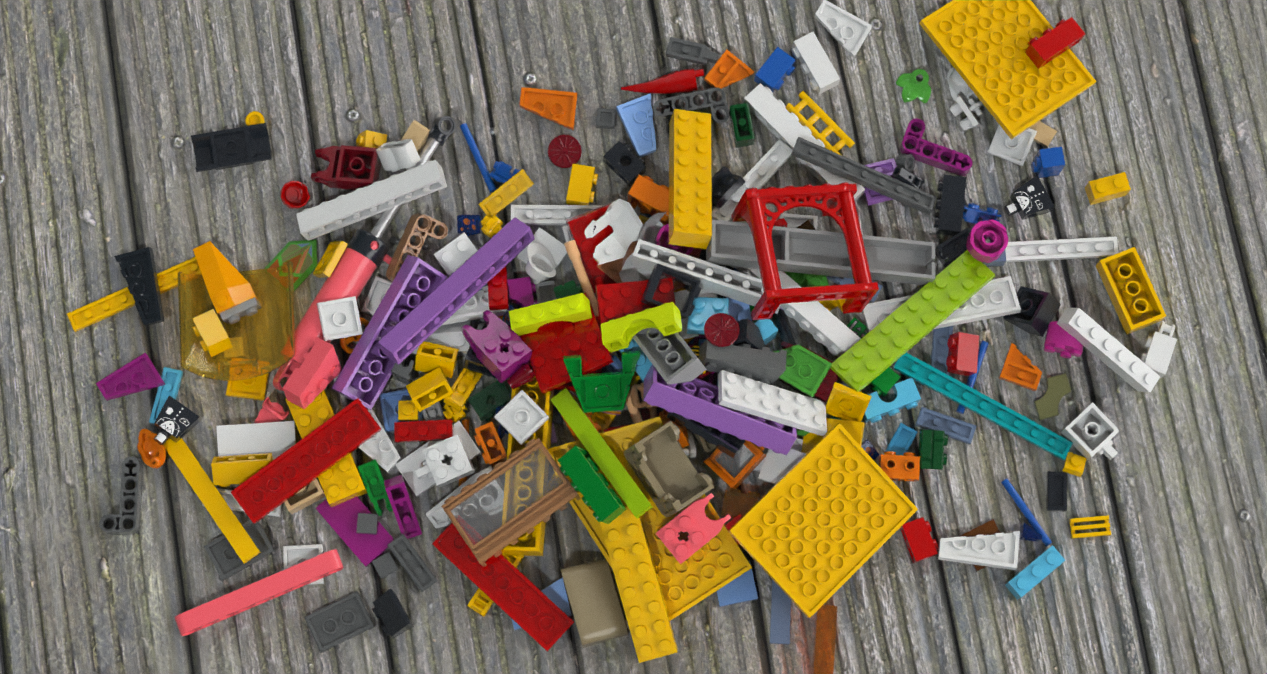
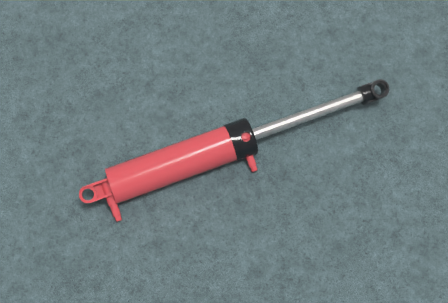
(356, 264)

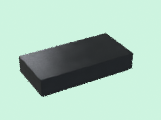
(1056, 491)

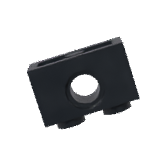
(627, 173)

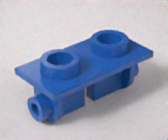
(502, 172)
(974, 212)

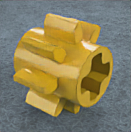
(491, 225)
(453, 413)

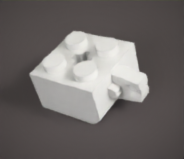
(1099, 440)
(436, 456)

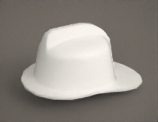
(959, 87)
(539, 263)

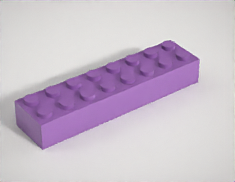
(367, 366)
(700, 402)

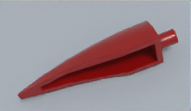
(675, 82)

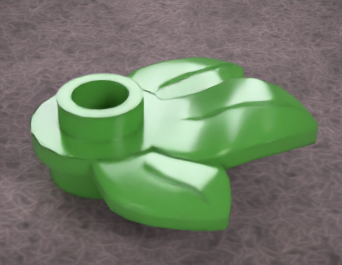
(913, 88)

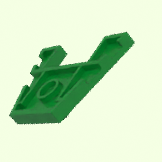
(602, 390)

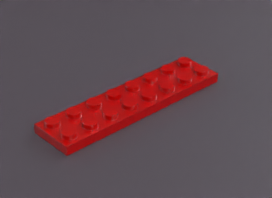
(306, 461)
(507, 589)

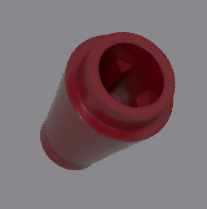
(521, 376)

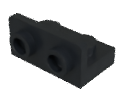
(724, 186)

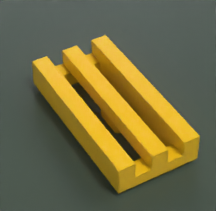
(1106, 525)

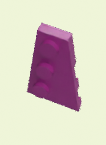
(131, 378)

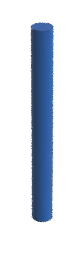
(478, 158)
(972, 378)
(1026, 512)

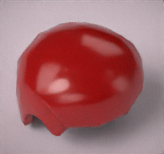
(294, 194)

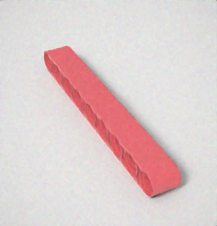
(259, 592)

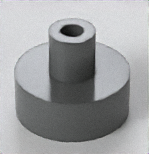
(906, 161)

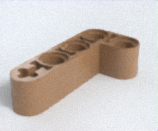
(420, 233)

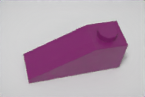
(402, 506)

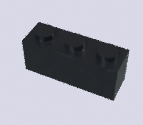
(950, 205)

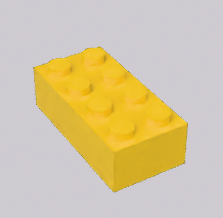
(1130, 290)

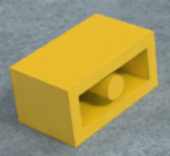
(581, 185)
(1107, 188)
(211, 332)
(431, 356)
(429, 389)

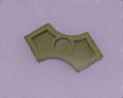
(1048, 405)

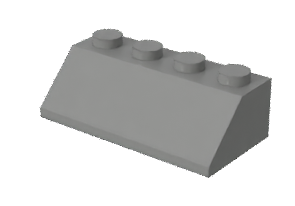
(669, 355)

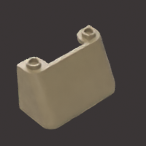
(667, 470)
(594, 602)

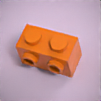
(493, 446)
(900, 467)

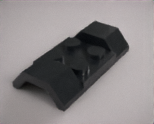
(231, 147)
(726, 442)

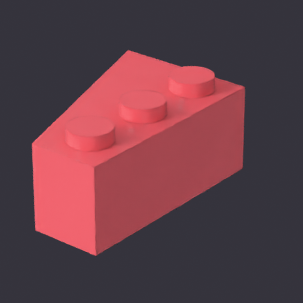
(314, 374)

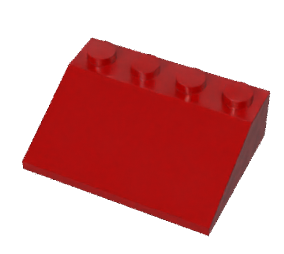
(587, 245)

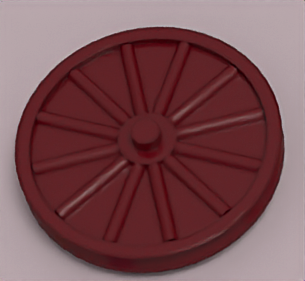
(564, 151)
(721, 330)

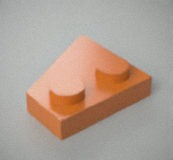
(727, 71)
(1020, 370)

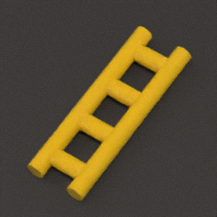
(820, 114)

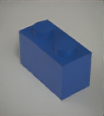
(775, 70)
(1048, 162)

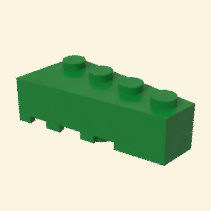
(591, 484)

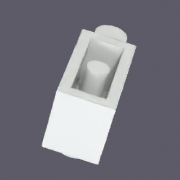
(1159, 349)

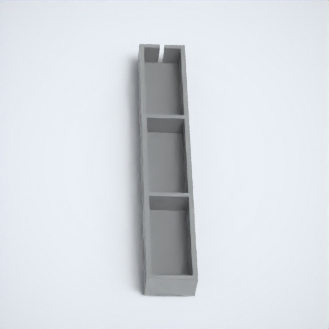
(823, 253)

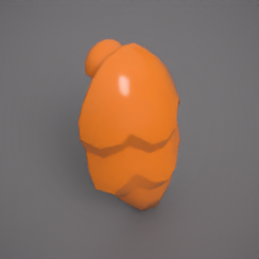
(150, 451)

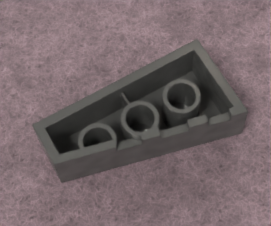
(744, 361)

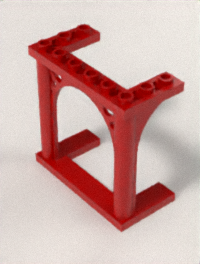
(835, 201)

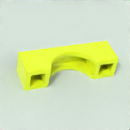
(569, 308)
(620, 331)

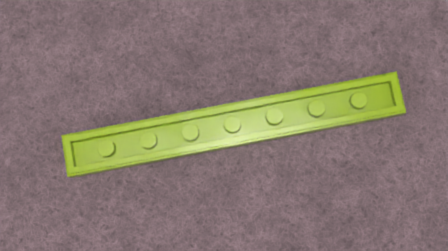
(601, 453)

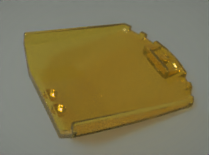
(257, 341)

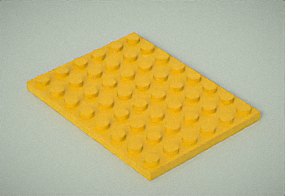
(988, 51)
(823, 520)
(683, 583)

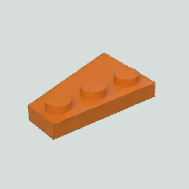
(550, 104)

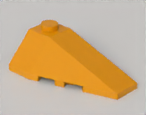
(222, 279)

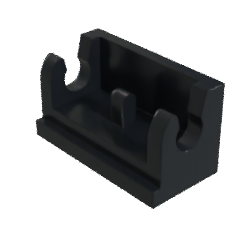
(952, 248)

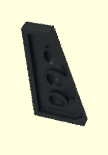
(141, 276)

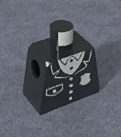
(1030, 200)
(174, 421)

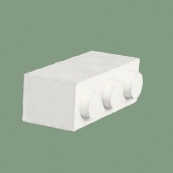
(815, 63)

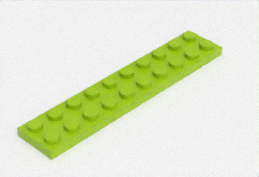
(912, 321)

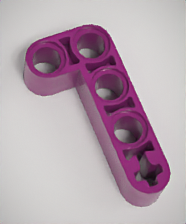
(936, 150)

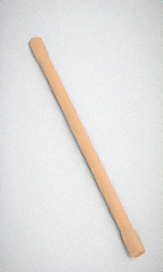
(575, 257)

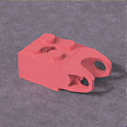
(696, 523)

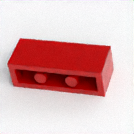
(1054, 42)

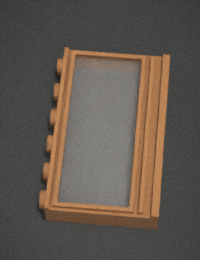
(509, 500)

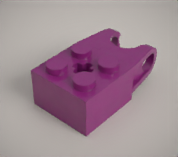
(497, 346)

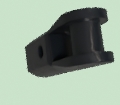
(907, 177)

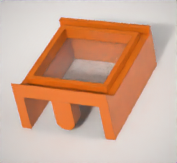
(738, 469)

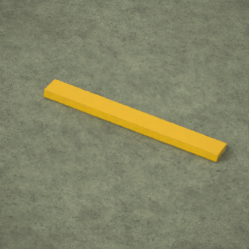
(124, 300)
(212, 499)

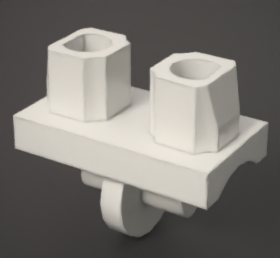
(961, 106)

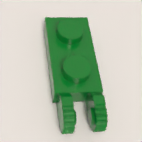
(374, 485)

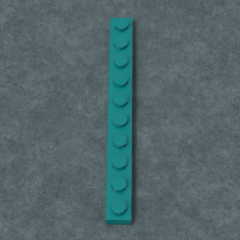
(983, 405)

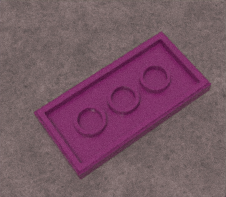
(344, 522)

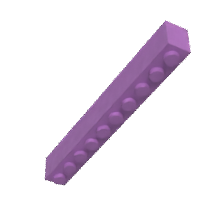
(456, 290)

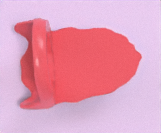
(271, 412)

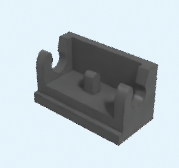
(403, 372)

